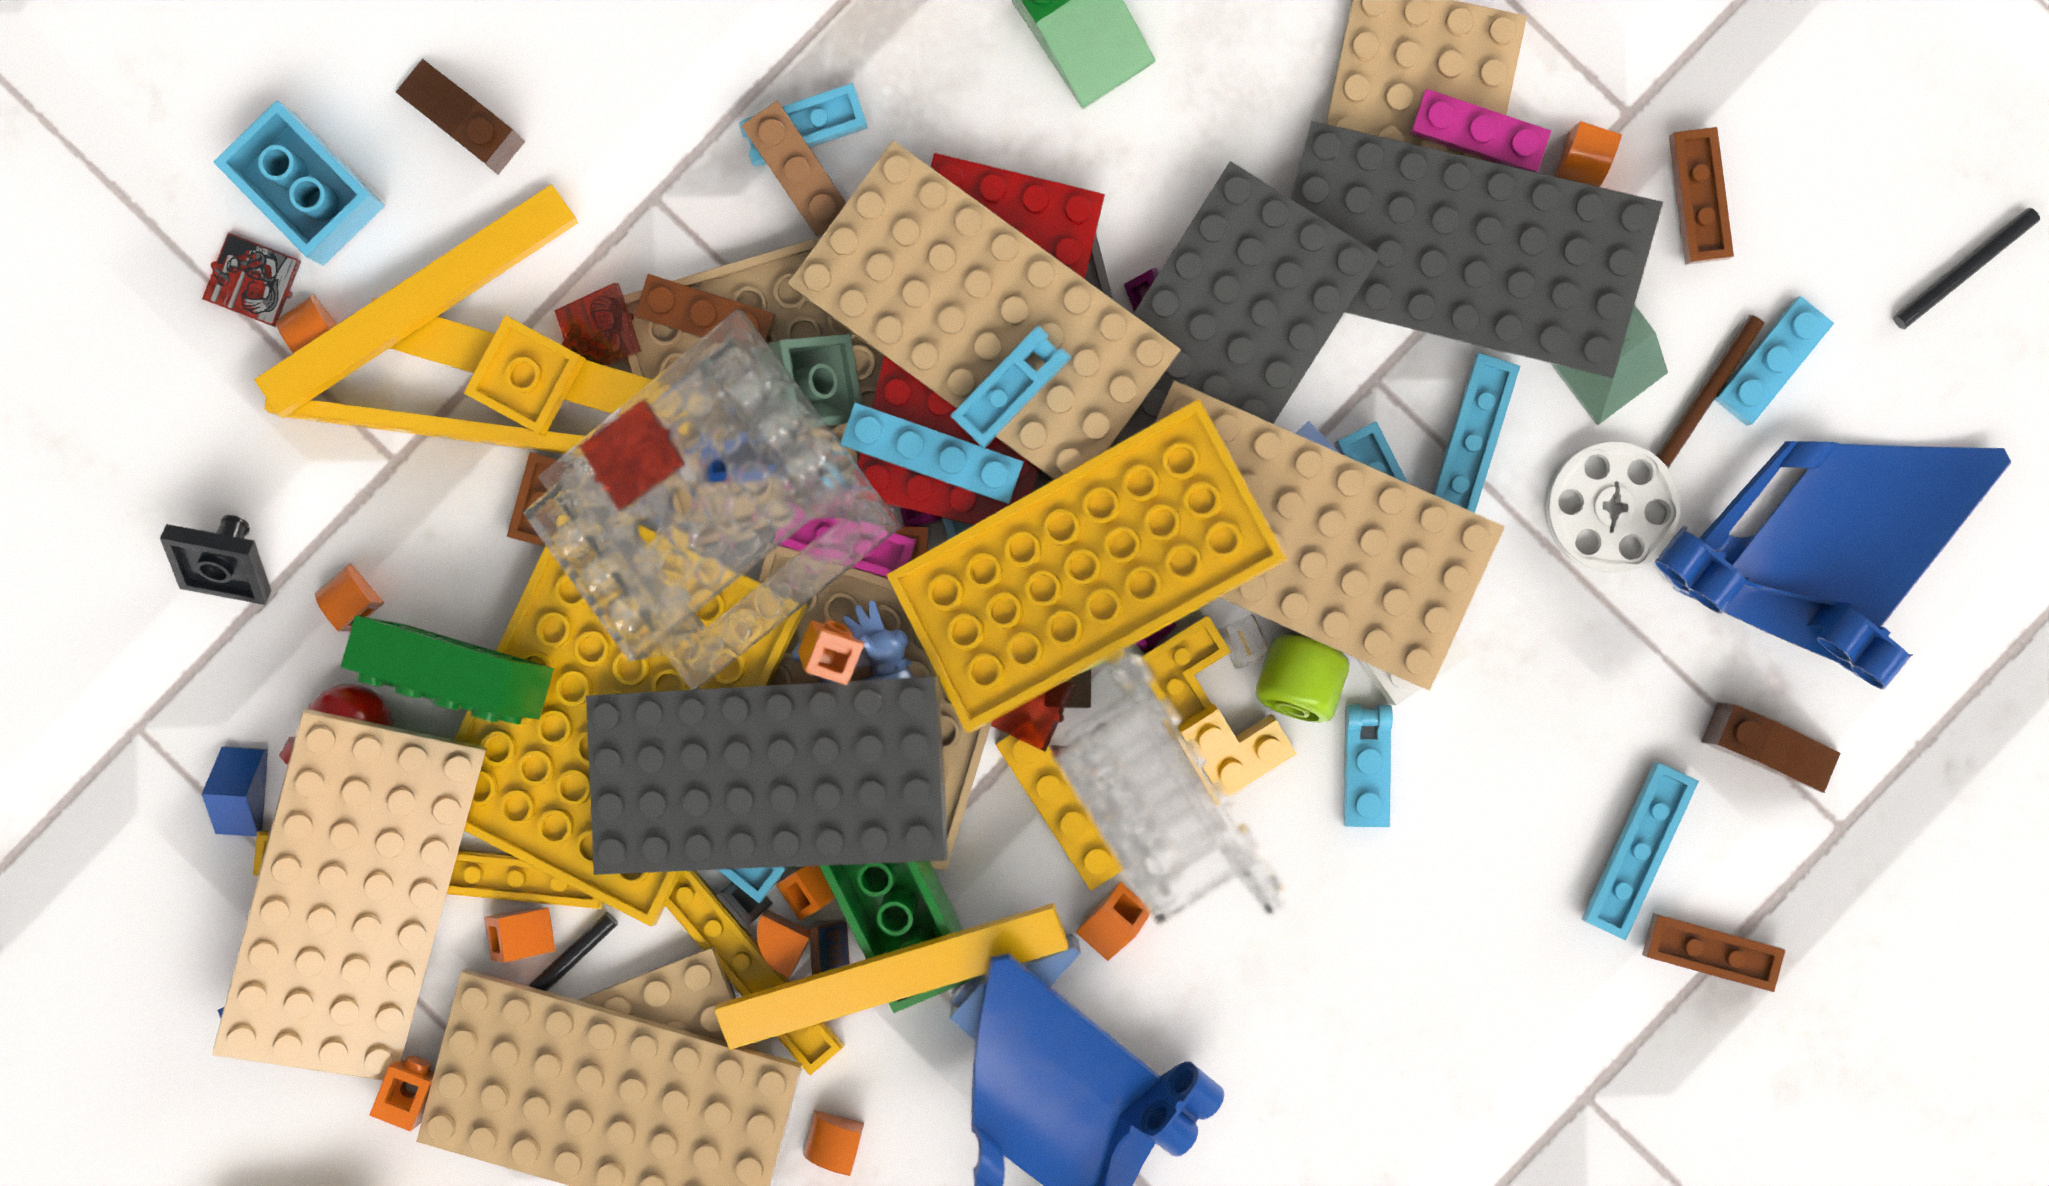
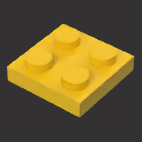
(524, 375)

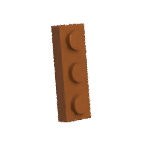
(1701, 195)
(693, 309)
(1713, 952)

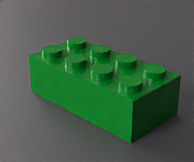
(446, 670)
(893, 909)

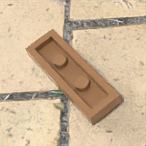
(795, 166)

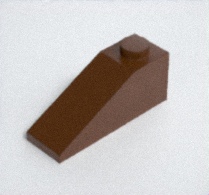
(460, 116)
(1770, 746)

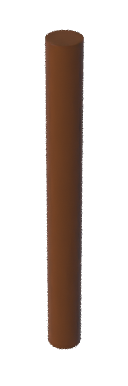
(1710, 390)

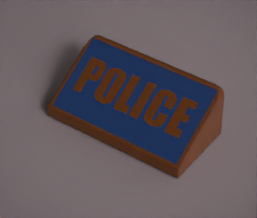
(828, 945)

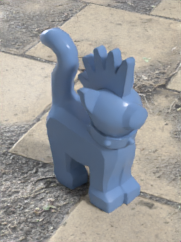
(881, 649)

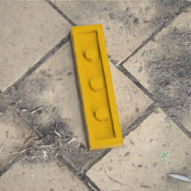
(1061, 810)

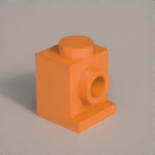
(830, 651)
(393, 1100)

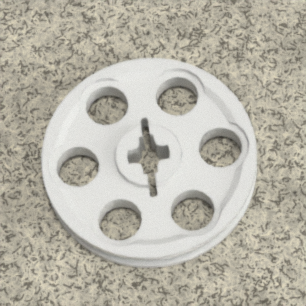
(1632, 497)

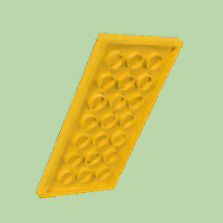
(1086, 566)

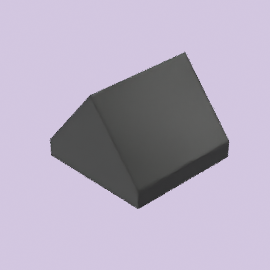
(741, 905)

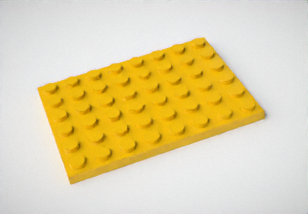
(536, 774)

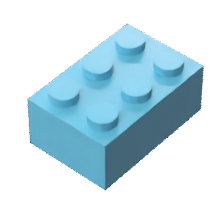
(299, 183)

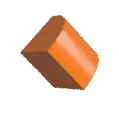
(1588, 154)
(304, 323)
(345, 597)
(806, 890)
(1114, 921)
(519, 934)
(781, 942)
(833, 1142)

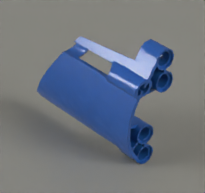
(1836, 545)
(1069, 1095)

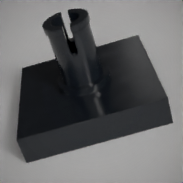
(217, 562)

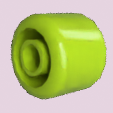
(1302, 678)

